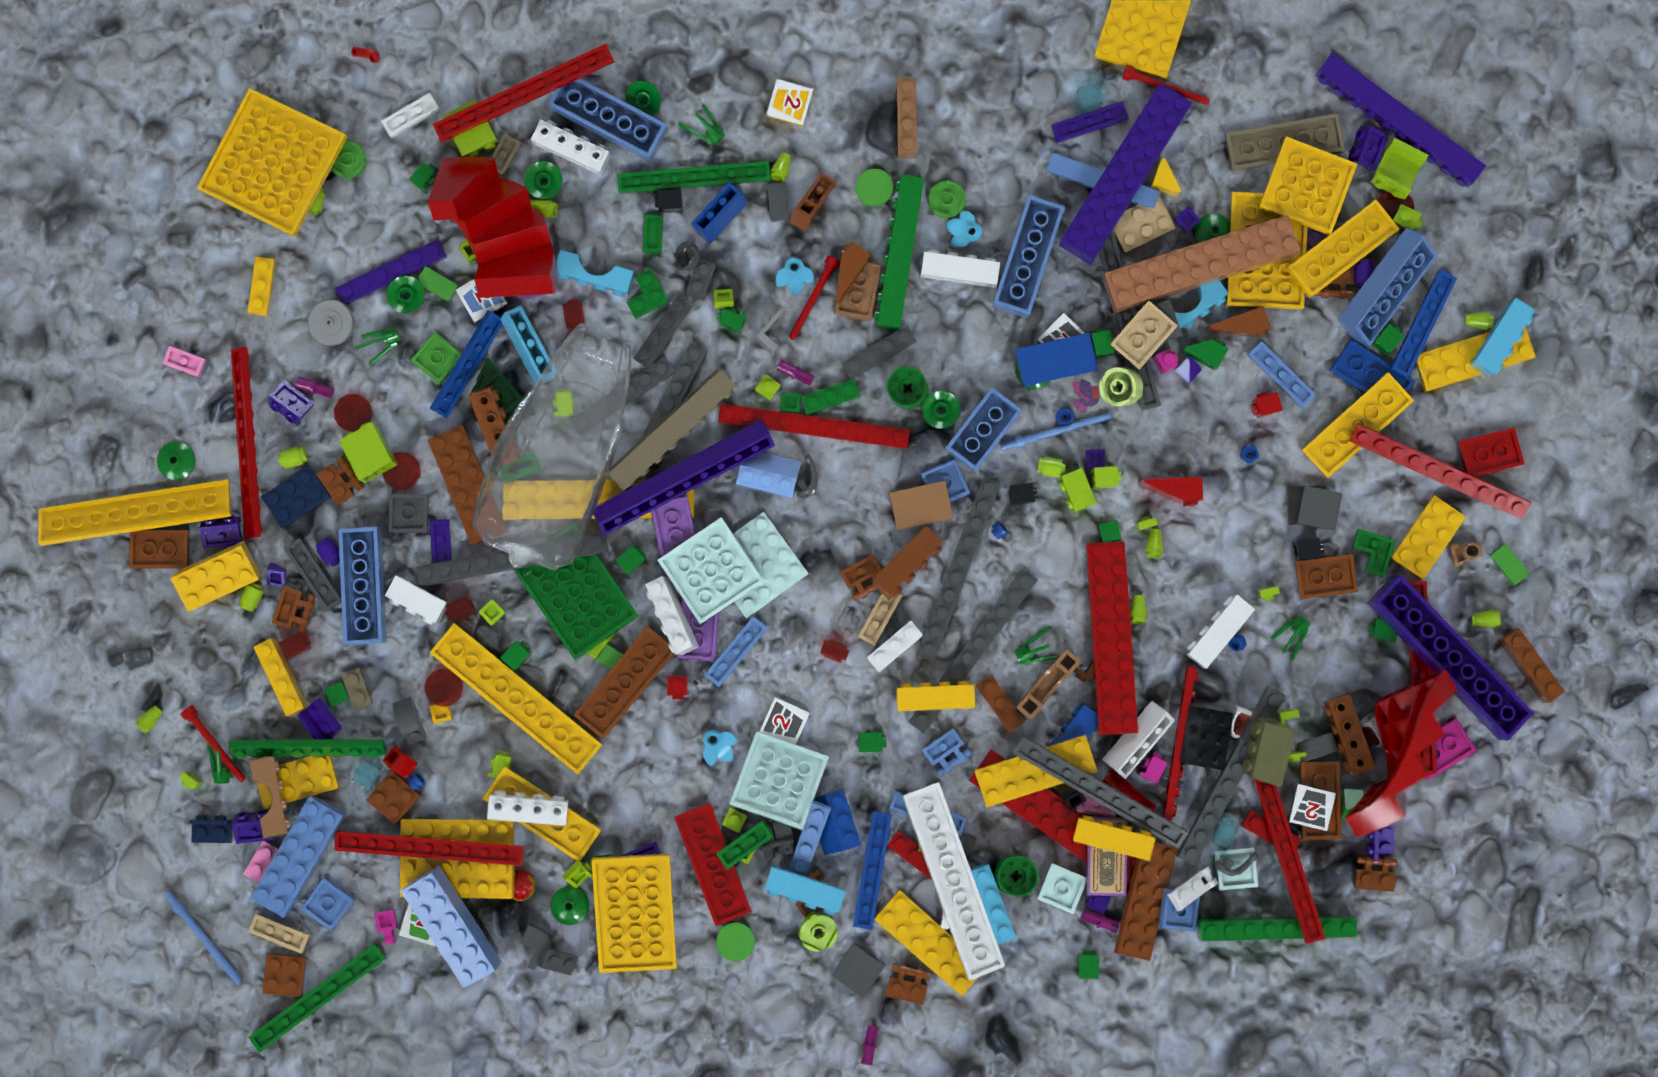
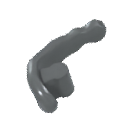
(807, 490)
(1227, 863)

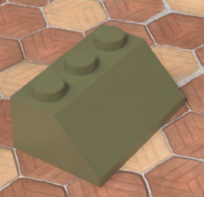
(1268, 750)

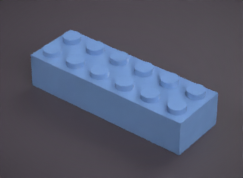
(609, 118)
(1028, 256)
(1388, 287)
(362, 585)
(298, 856)
(451, 926)

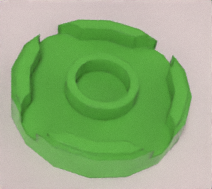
(350, 161)
(874, 187)
(946, 199)
(735, 941)

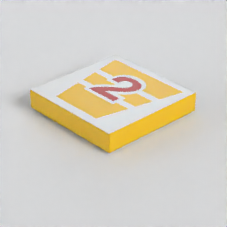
(789, 102)

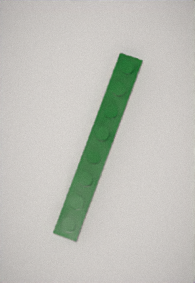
(693, 177)
(313, 748)
(317, 997)

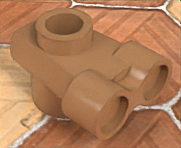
(1460, 554)

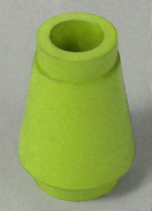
(781, 167)
(546, 208)
(1480, 320)
(1154, 545)
(1138, 610)
(1486, 619)
(149, 719)

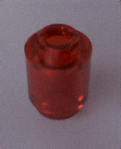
(834, 650)

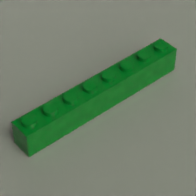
(900, 252)
(1271, 928)

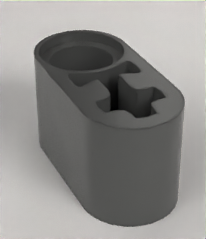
(1318, 746)

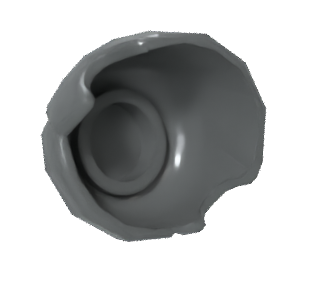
(686, 256)

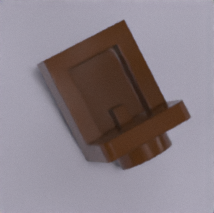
(1089, 673)

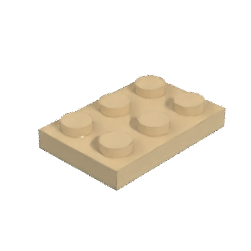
(1142, 225)
(1144, 335)

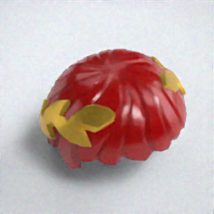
(523, 884)

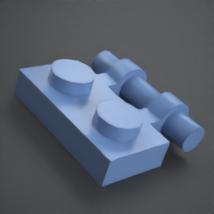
(943, 747)

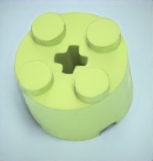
(1131, 390)

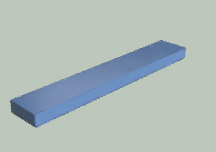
(1089, 176)

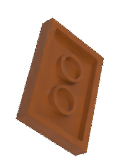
(159, 549)
(1326, 576)

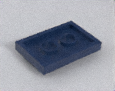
(296, 496)

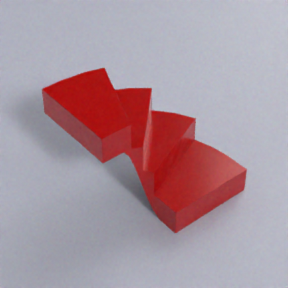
(500, 226)
(1405, 729)

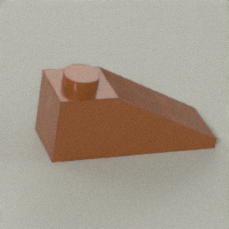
(812, 202)
(852, 263)
(1246, 324)

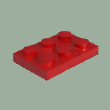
(1491, 452)

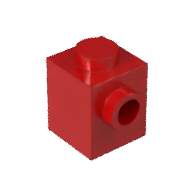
(1266, 404)
(677, 686)
(400, 761)

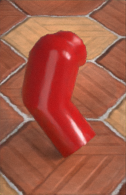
(373, 54)

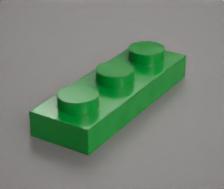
(830, 397)
(745, 844)

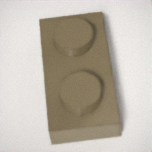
(505, 153)
(357, 688)

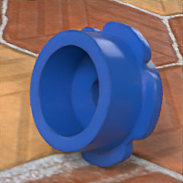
(1065, 411)
(1244, 454)
(999, 531)
(1237, 642)
(416, 781)

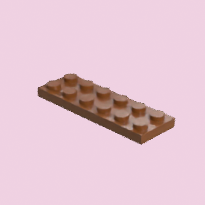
(461, 474)
(624, 682)
(1143, 903)

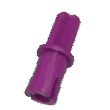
(795, 372)
(314, 387)
(1099, 920)
(869, 1045)

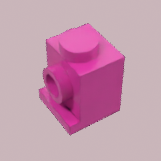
(1166, 361)
(1153, 767)

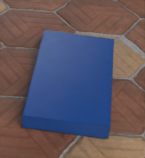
(1056, 360)
(1363, 368)

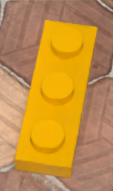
(261, 286)

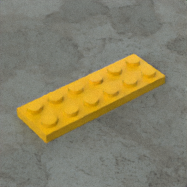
(1342, 248)
(1452, 362)
(1372, 409)
(1019, 778)
(571, 839)
(925, 940)

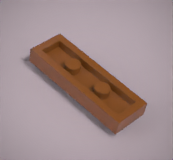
(1000, 703)

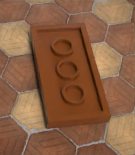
(1326, 777)

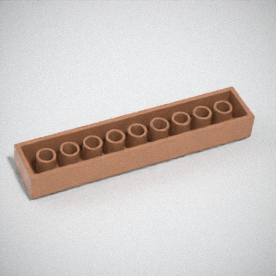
(1201, 264)

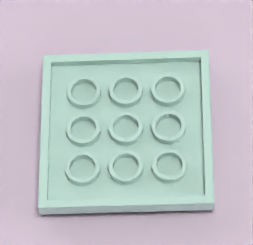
(772, 560)
(710, 570)
(779, 780)

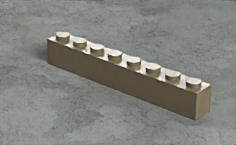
(671, 429)

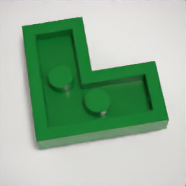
(652, 297)
(1379, 549)

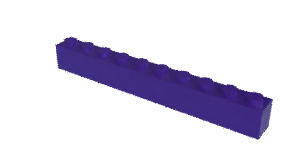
(1399, 120)
(683, 477)

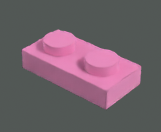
(184, 361)
(1093, 807)
(261, 861)

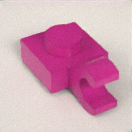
(386, 922)

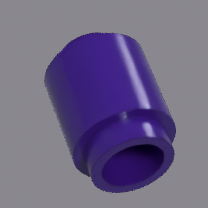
(1362, 272)
(328, 552)

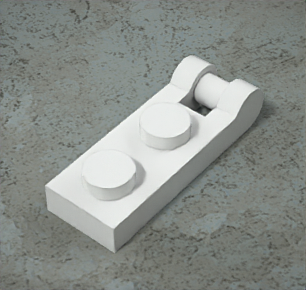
(1192, 888)

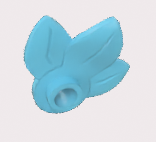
(960, 229)
(794, 278)
(720, 749)

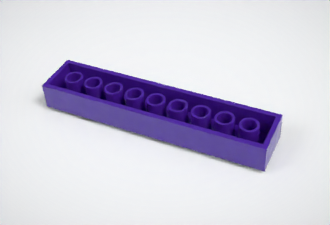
(1125, 174)
(1443, 649)

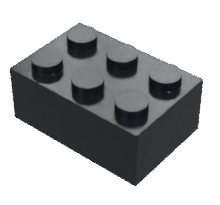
(1206, 737)

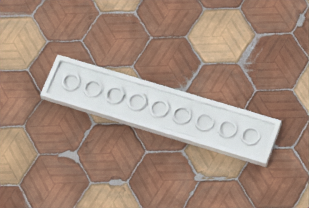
(953, 881)

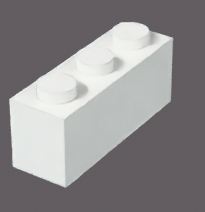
(416, 600)
(894, 646)

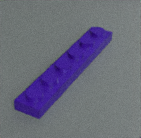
(385, 274)

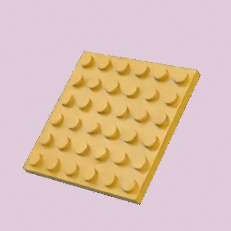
(272, 162)

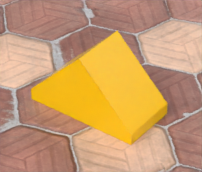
(1164, 180)

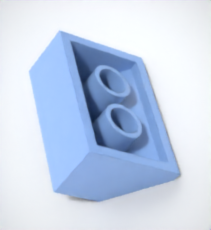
(769, 474)

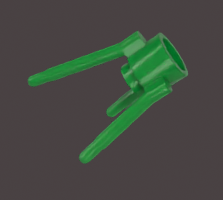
(714, 133)
(388, 335)
(1299, 627)
(1025, 654)
(220, 774)

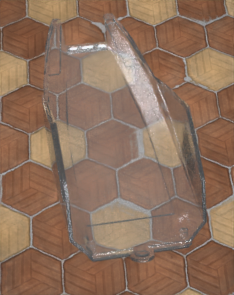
(554, 457)

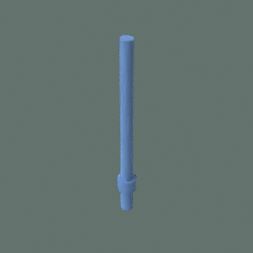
(1020, 441)
(179, 908)

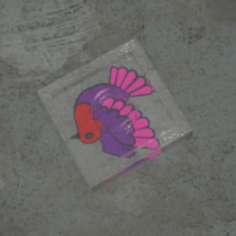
(1084, 394)

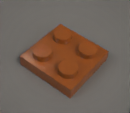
(393, 797)
(284, 975)

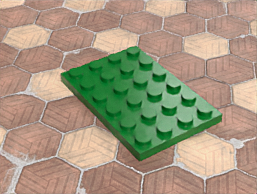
(579, 602)

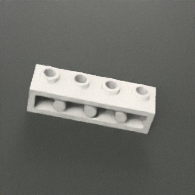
(571, 147)
(960, 269)
(671, 615)
(1220, 631)
(1133, 747)
(527, 809)

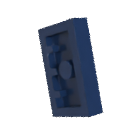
(211, 830)

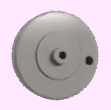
(331, 322)

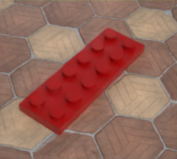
(719, 886)

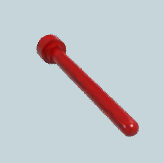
(1131, 74)
(830, 265)
(190, 714)

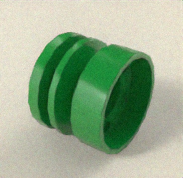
(905, 377)
(1027, 876)

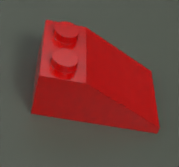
(1179, 490)

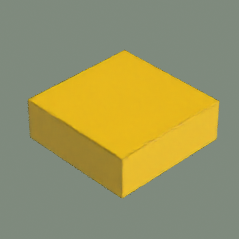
(440, 714)

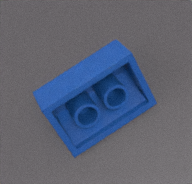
(839, 830)

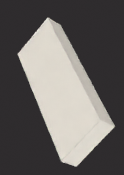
(410, 115)

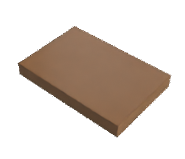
(862, 294)
(921, 505)

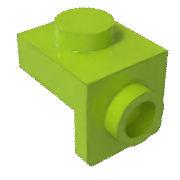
(1408, 218)
(578, 873)

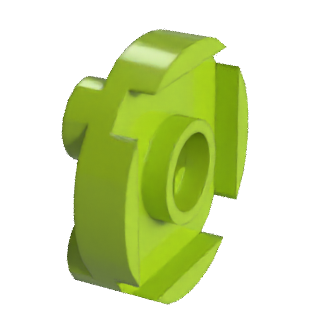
(810, 924)

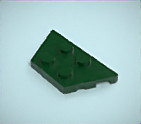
(508, 394)

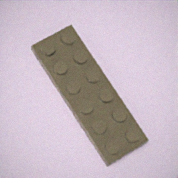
(1262, 144)

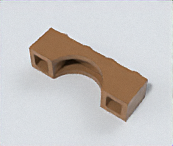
(906, 118)
(1047, 684)
(264, 772)

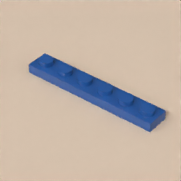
(1423, 324)
(466, 364)
(872, 870)

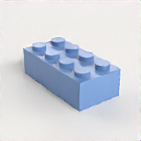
(983, 430)

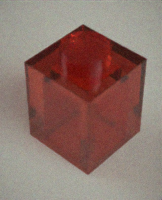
(574, 313)
(460, 609)
(295, 645)

